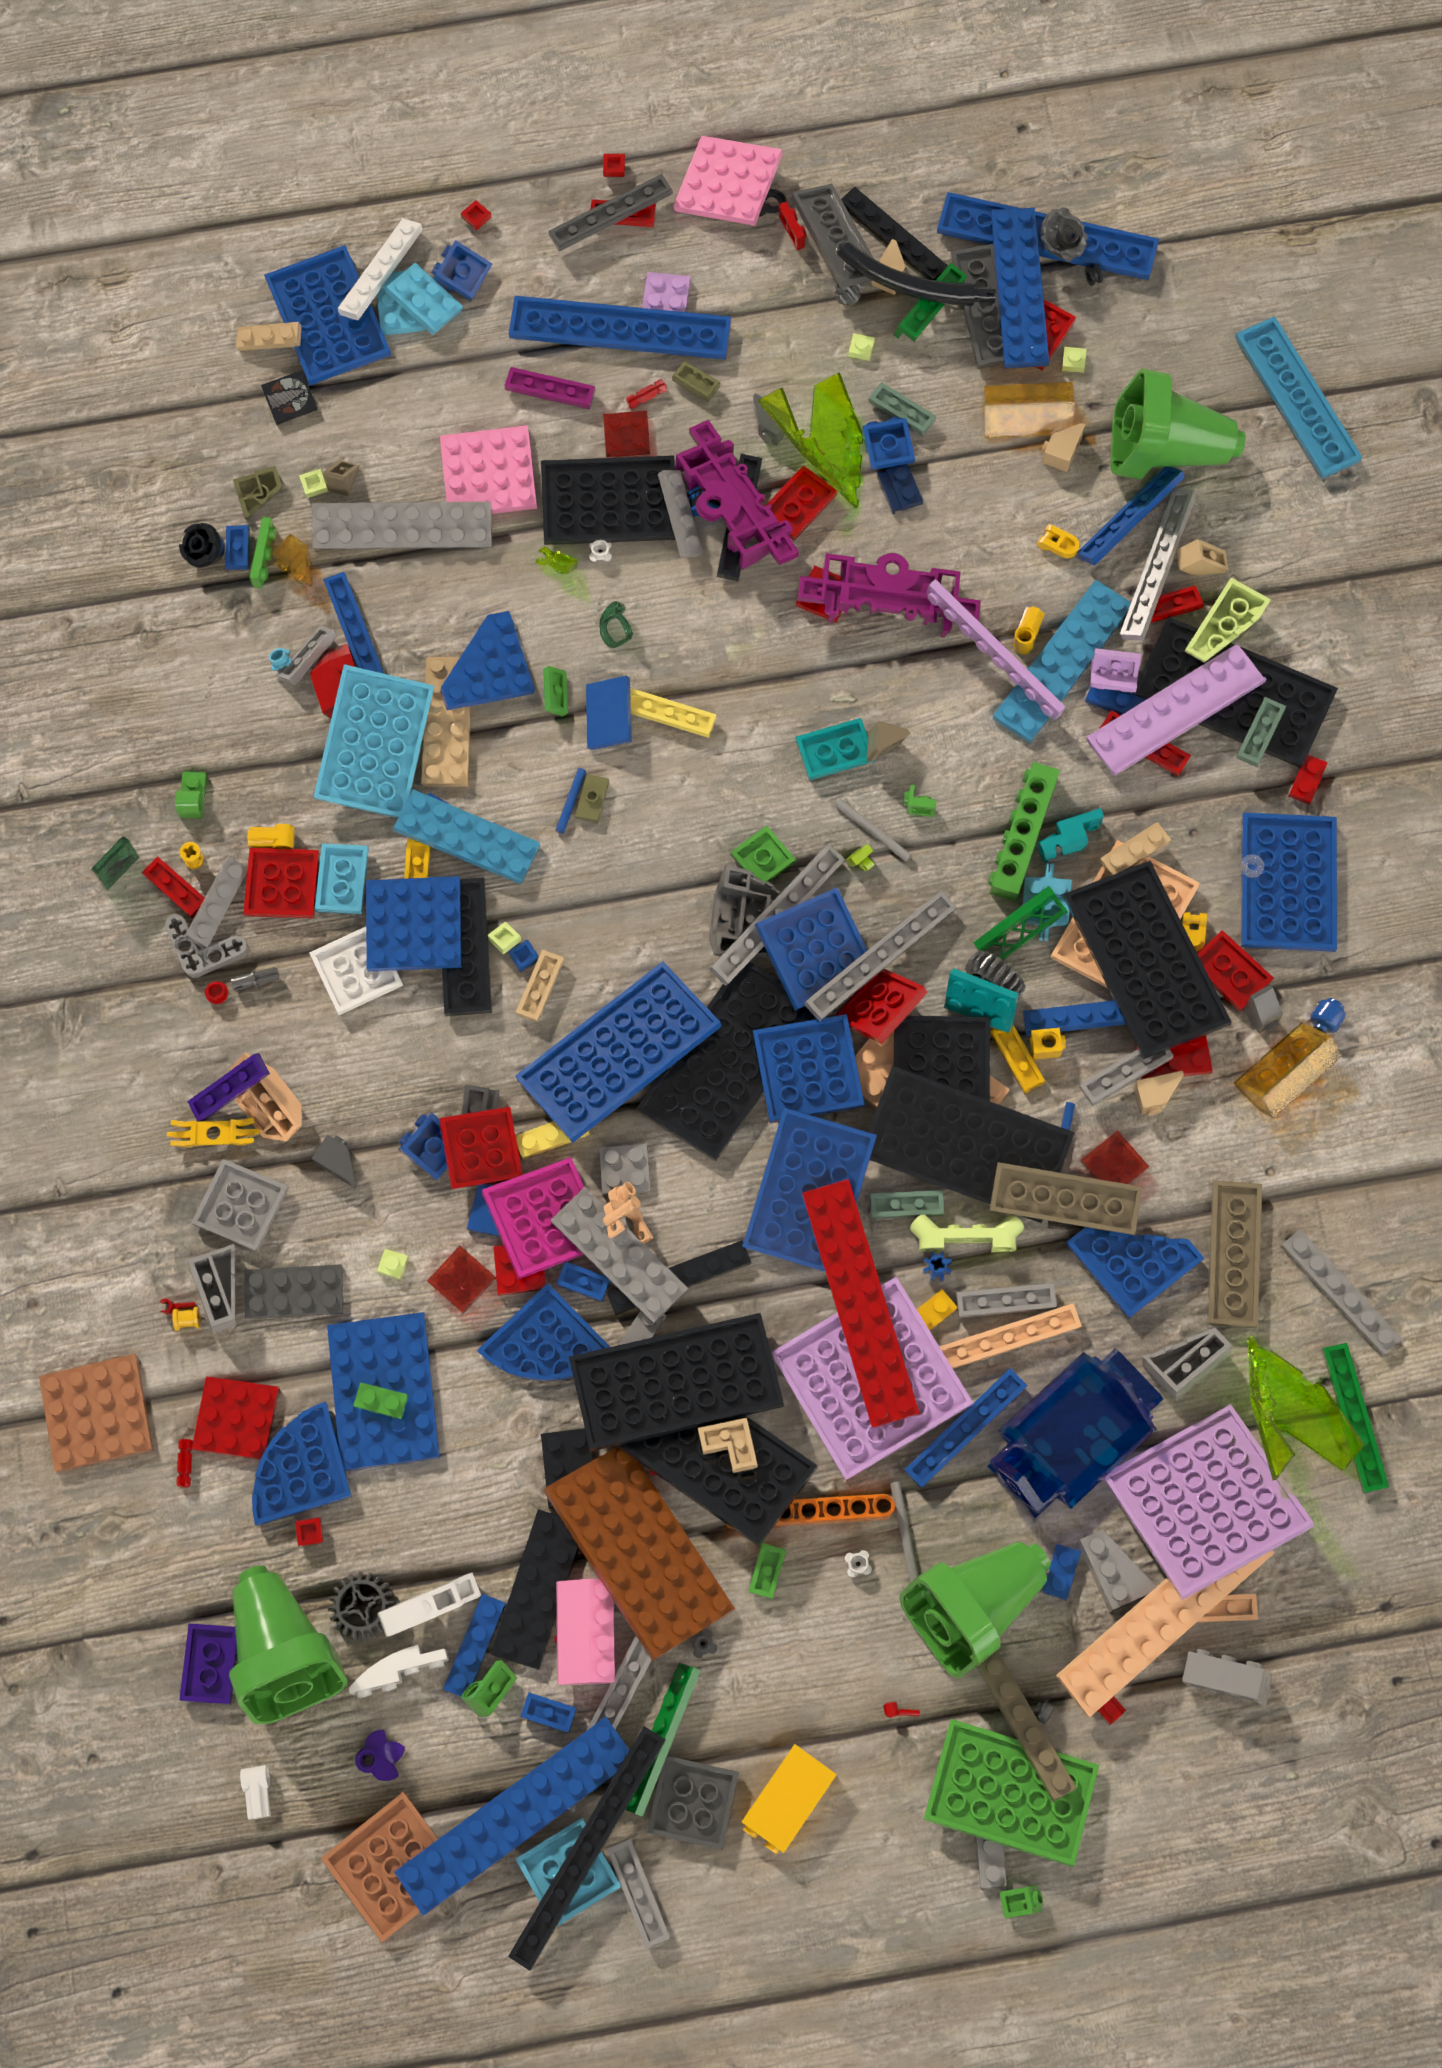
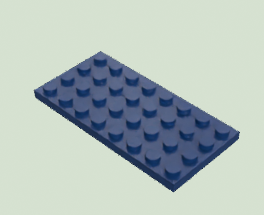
(618, 1051)

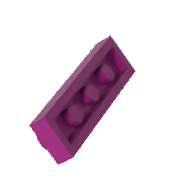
(550, 388)

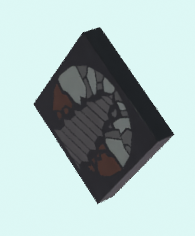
(289, 397)

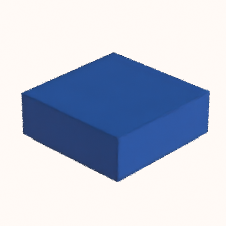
(523, 955)

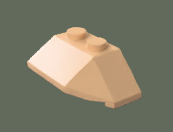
(272, 1106)

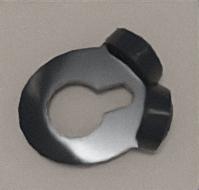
(767, 208)

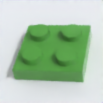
(763, 855)

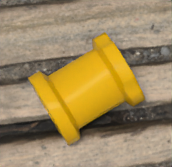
(188, 849)
(186, 1318)

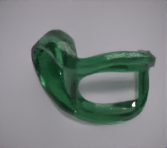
(612, 612)

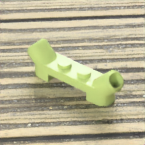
(933, 1238)

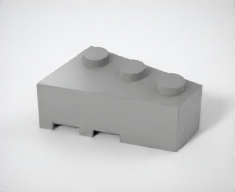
(215, 1284)
(1186, 1363)
(1113, 1571)
(1227, 1676)

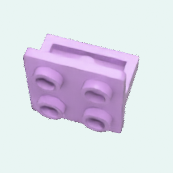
(1115, 670)

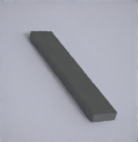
(610, 212)

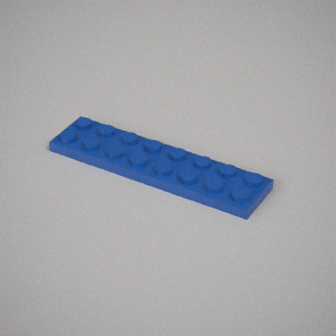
(1019, 288)

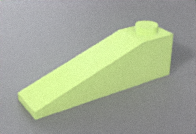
(1229, 617)

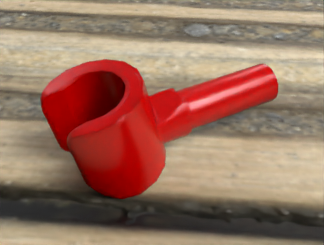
(172, 1306)
(891, 1710)

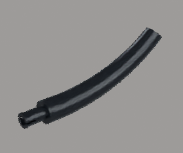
(917, 287)

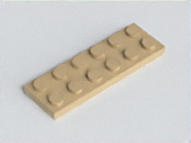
(445, 734)

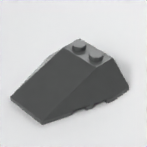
(736, 906)

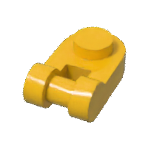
(1065, 547)
(1196, 936)

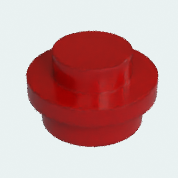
(216, 992)

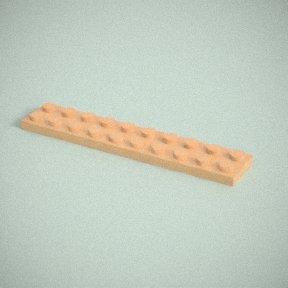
(1141, 1638)

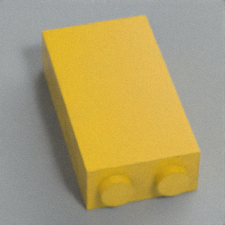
(788, 1799)

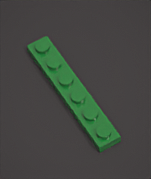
(1352, 1404)
(666, 1726)

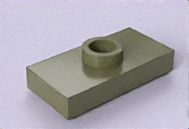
(696, 381)
(592, 798)

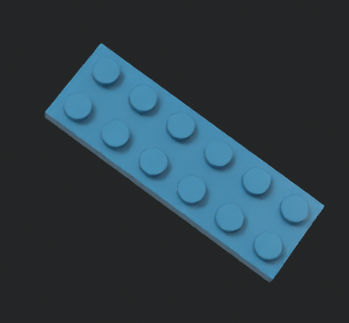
(467, 836)

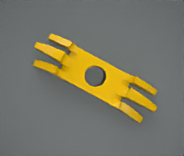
(198, 1134)

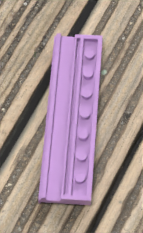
(1175, 710)

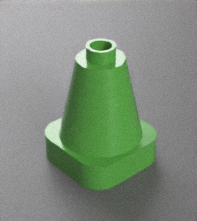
(1167, 429)
(971, 1604)
(279, 1651)

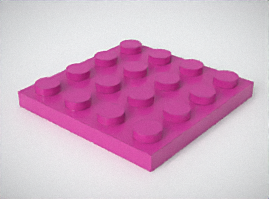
(524, 1213)

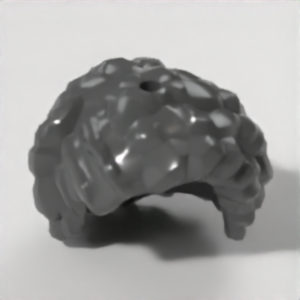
(1058, 232)

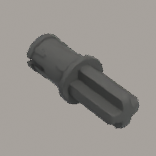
(254, 979)

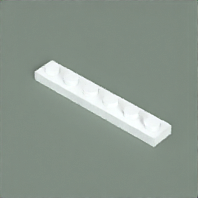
(380, 269)

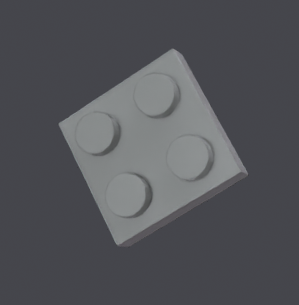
(624, 1165)

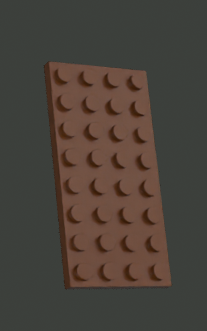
(639, 1551)

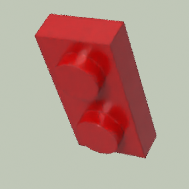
(789, 220)
(1308, 779)

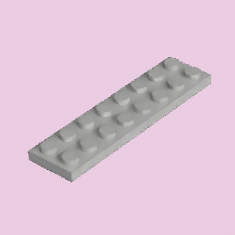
(402, 525)

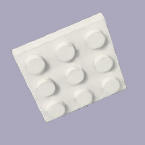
(345, 972)

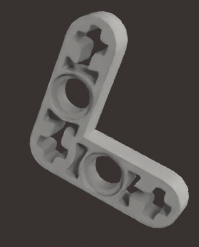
(202, 957)

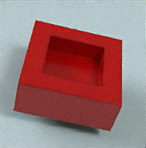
(613, 165)
(476, 215)
(309, 1532)

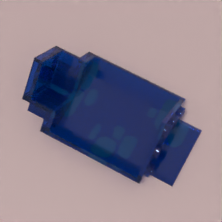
(1075, 1431)

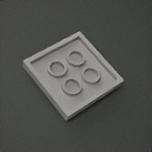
(240, 1205)

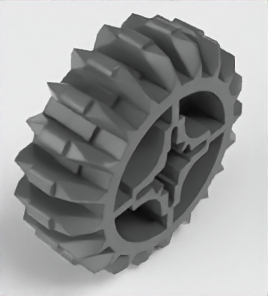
(995, 970)
(352, 1610)

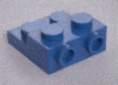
(461, 270)
(888, 443)
(425, 1146)

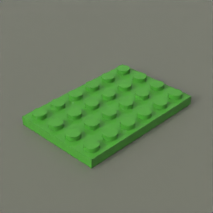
(995, 1794)

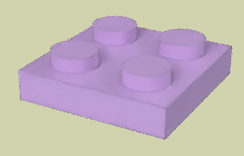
(666, 292)

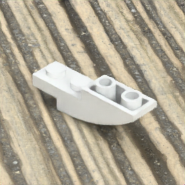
(429, 1604)
(388, 1671)

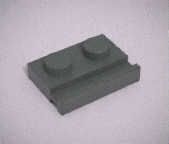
(479, 1099)

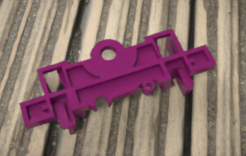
(715, 471)
(882, 591)

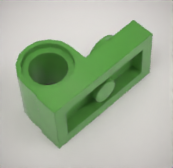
(191, 797)
(487, 1694)

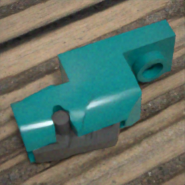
(1069, 837)

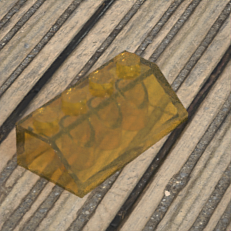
(1027, 409)
(1288, 1069)

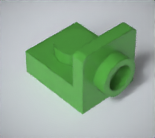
(919, 805)
(1021, 1901)

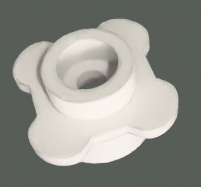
(600, 545)
(861, 1557)

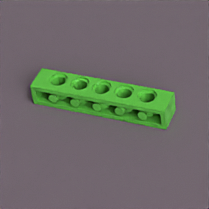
(1010, 886)

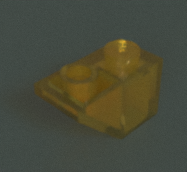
(295, 558)

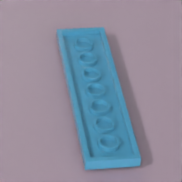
(1298, 397)
(1065, 657)

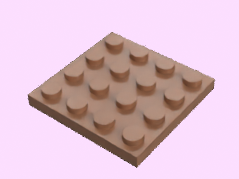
(95, 1413)
(367, 1863)

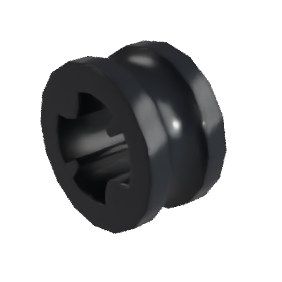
(1093, 274)

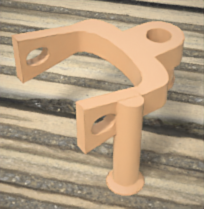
(622, 1206)

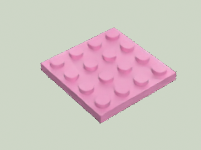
(728, 180)
(490, 468)

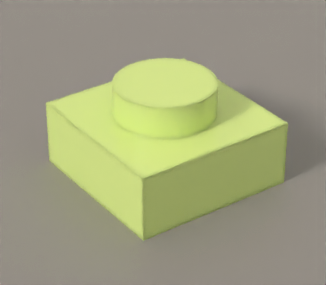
(861, 347)
(1074, 359)
(313, 483)
(504, 937)
(392, 1264)

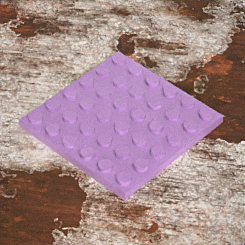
(827, 1387)
(1207, 1501)

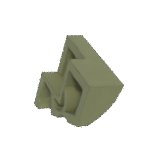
(257, 489)

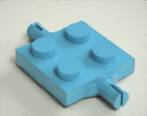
(1035, 885)

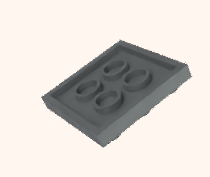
(693, 1802)

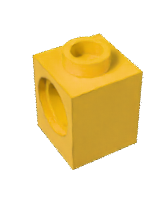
(1039, 1051)

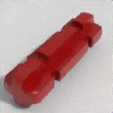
(646, 394)
(184, 1463)

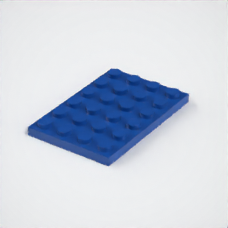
(311, 295)
(1297, 892)
(803, 1158)
(391, 1356)

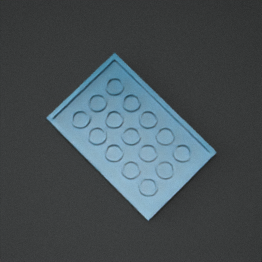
(373, 741)

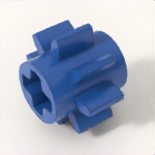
(941, 1271)

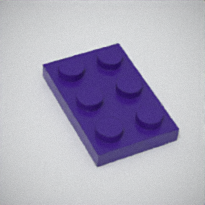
(207, 1664)

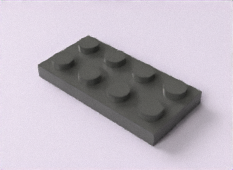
(293, 1291)

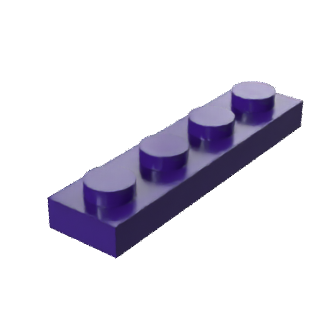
(228, 1087)

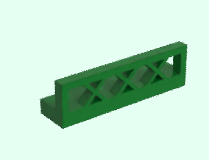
(924, 310)
(1019, 917)

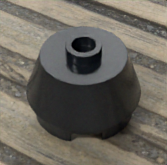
(202, 545)

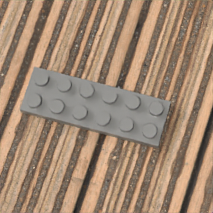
(620, 1259)

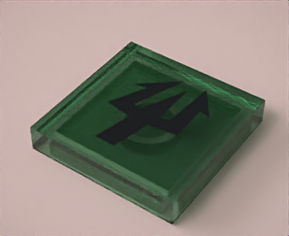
(115, 863)

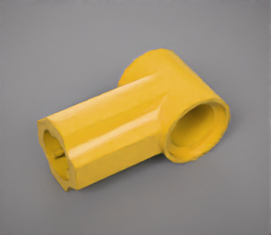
(1028, 630)
(276, 837)

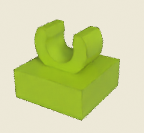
(861, 858)

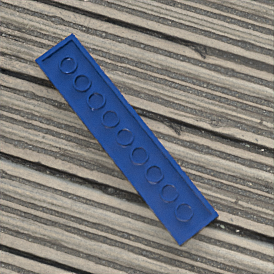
(1108, 247)
(620, 327)
(513, 1816)

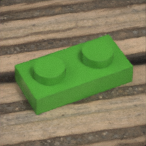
(555, 691)
(381, 1401)
(767, 1571)

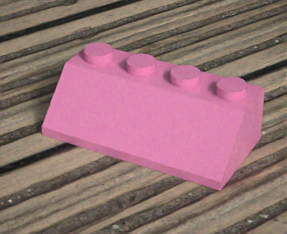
(584, 1633)

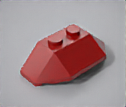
(327, 676)

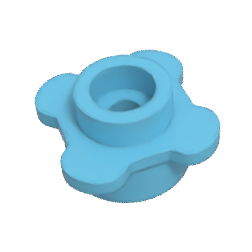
(280, 658)

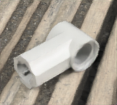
(255, 1784)

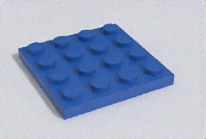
(413, 924)
(811, 944)
(808, 1067)

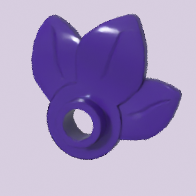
(384, 1756)

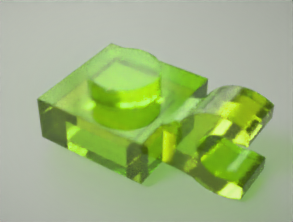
(561, 562)

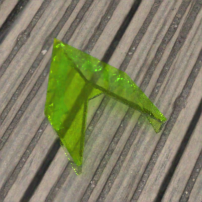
(833, 433)
(1294, 1405)

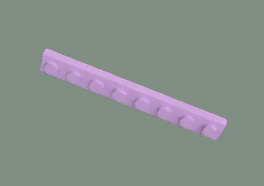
(1000, 655)

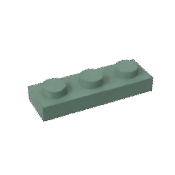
(900, 406)
(1261, 732)
(906, 1204)

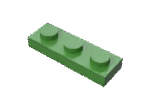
(263, 552)

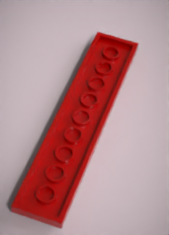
(860, 1304)

